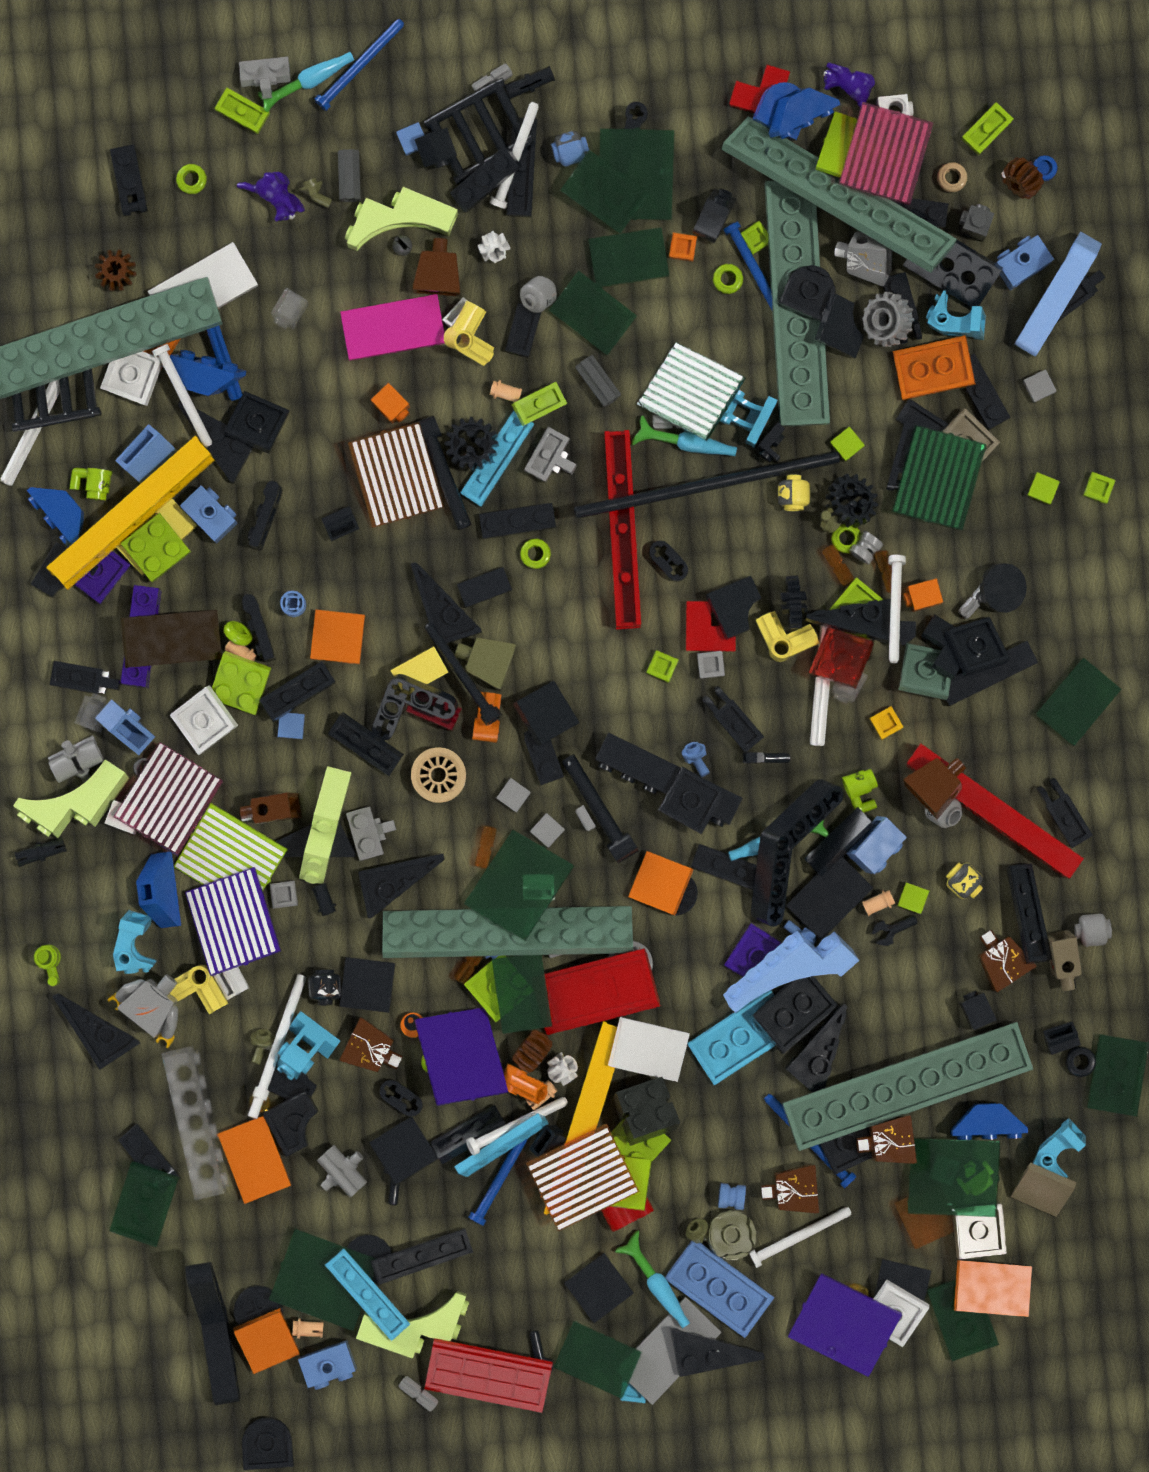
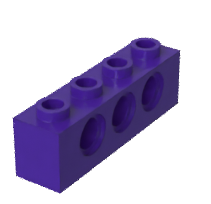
(144, 603)

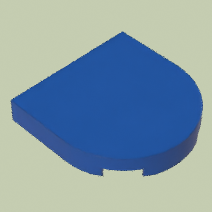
(768, 103)

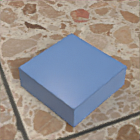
(407, 138)
(291, 726)

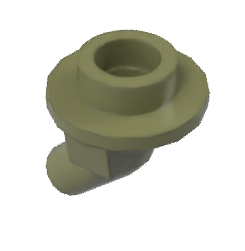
(311, 188)
(828, 523)
(263, 1040)
(697, 1230)

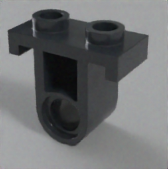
(714, 214)

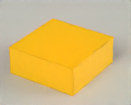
(886, 722)

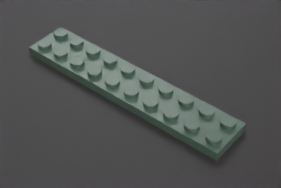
(870, 214)
(107, 336)
(798, 357)
(471, 934)
(907, 1086)

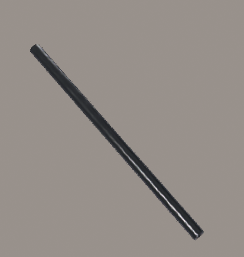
(706, 485)

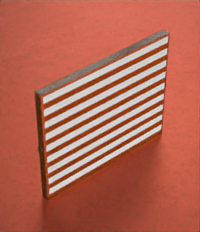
(395, 474)
(582, 1177)

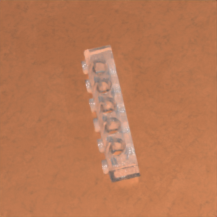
(201, 1186)

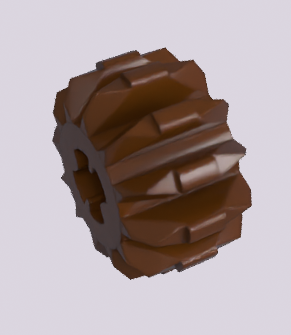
(1022, 178)
(107, 267)
(532, 1051)

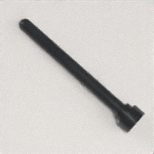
(488, 711)

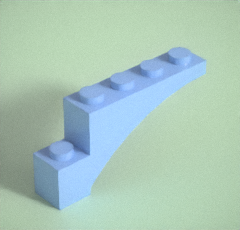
(789, 962)

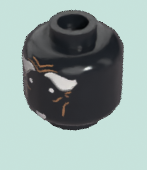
(324, 987)

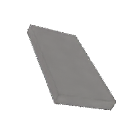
(657, 1364)

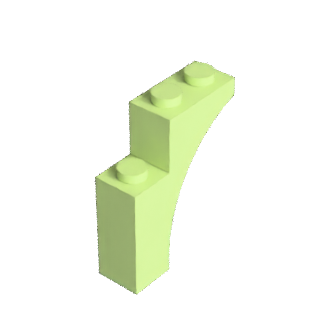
(409, 210)
(87, 802)
(324, 825)
(438, 1324)

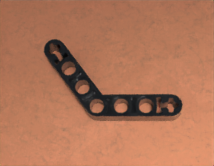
(777, 846)
(215, 1331)

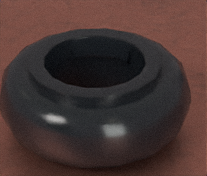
(1070, 1061)

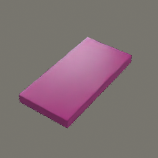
(393, 327)

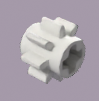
(493, 247)
(562, 1069)

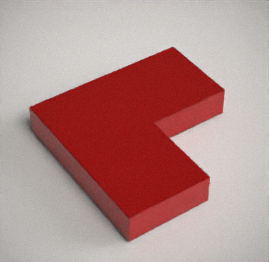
(747, 96)
(700, 633)

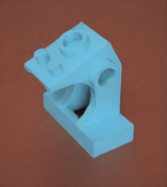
(970, 325)
(756, 419)
(129, 928)
(296, 1060)
(1064, 1138)

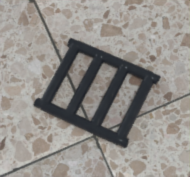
(455, 111)
(68, 414)

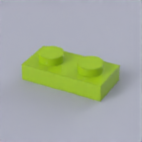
(242, 110)
(987, 129)
(539, 403)

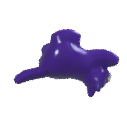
(856, 84)
(274, 190)

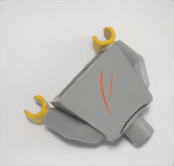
(150, 1006)

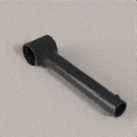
(431, 433)
(620, 845)

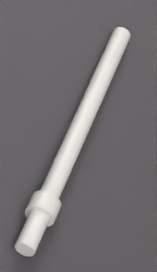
(261, 1092)

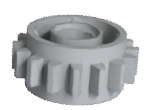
(876, 319)

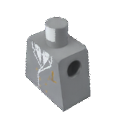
(866, 258)

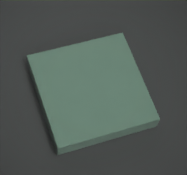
(919, 676)

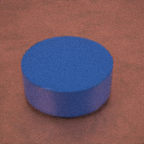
(1046, 166)

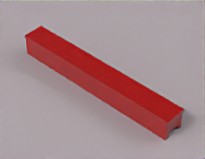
(622, 531)
(1006, 820)

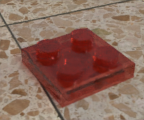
(841, 658)

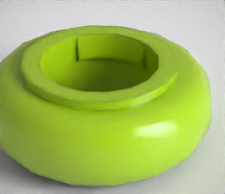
(191, 168)
(724, 288)
(835, 538)
(535, 543)
(237, 633)

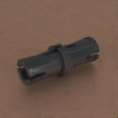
(529, 82)
(40, 851)

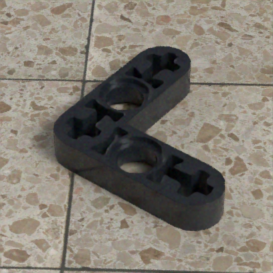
(400, 698)

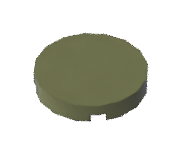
(731, 1235)

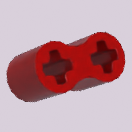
(620, 1217)

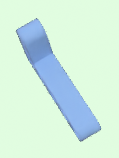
(1058, 294)

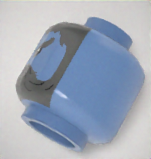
(569, 148)

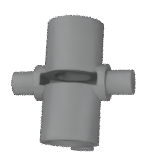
(75, 759)
(341, 1171)

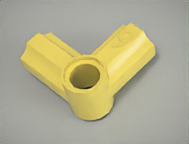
(466, 325)
(795, 641)
(208, 992)

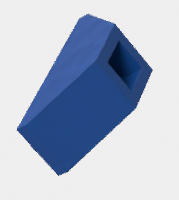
(800, 110)
(204, 373)
(61, 512)
(158, 890)
(988, 1121)

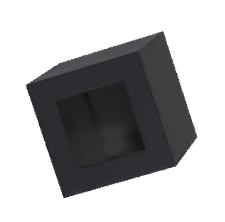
(436, 148)
(977, 1010)

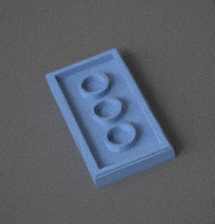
(719, 1288)

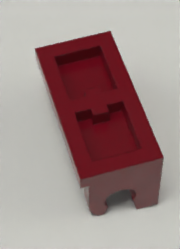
(445, 723)

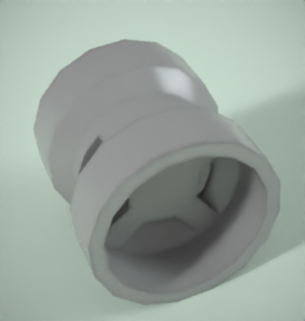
(866, 547)

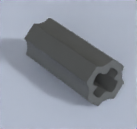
(349, 175)
(598, 381)

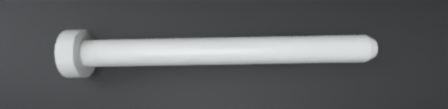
(499, 199)
(183, 394)
(896, 562)
(475, 1144)
(800, 1235)

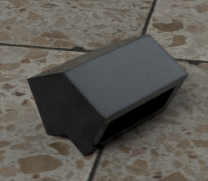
(340, 523)
(907, 632)
(1061, 1038)
(548, 1139)

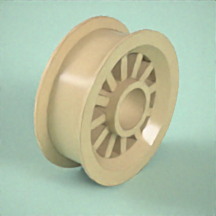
(448, 755)

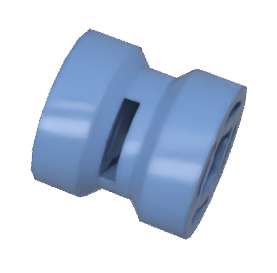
(296, 601)
(731, 1197)

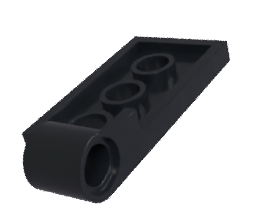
(951, 279)

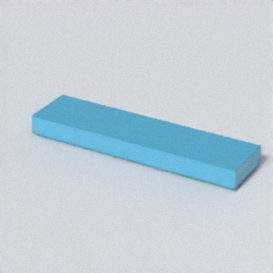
(484, 480)
(502, 1145)
(367, 1294)

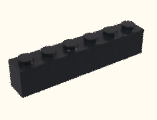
(654, 773)

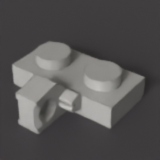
(265, 73)
(550, 456)
(368, 832)

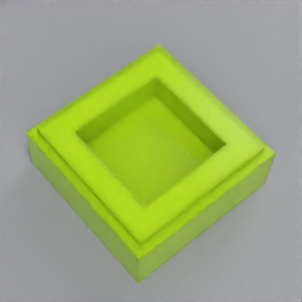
(755, 237)
(847, 444)
(1099, 487)
(1043, 488)
(662, 666)
(913, 898)

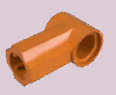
(481, 731)
(524, 1085)

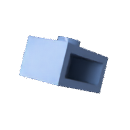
(1024, 261)
(145, 454)
(209, 514)
(125, 726)
(877, 846)
(327, 1364)

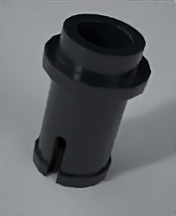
(324, 900)

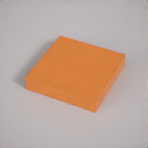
(337, 637)
(660, 883)
(266, 1341)

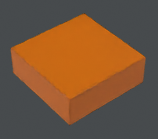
(682, 247)

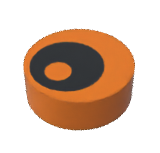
(408, 1024)

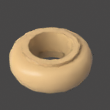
(959, 169)

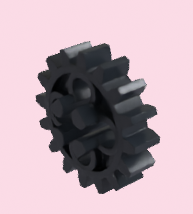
(458, 444)
(863, 508)
(793, 605)

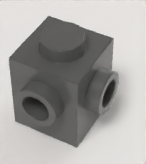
(976, 222)

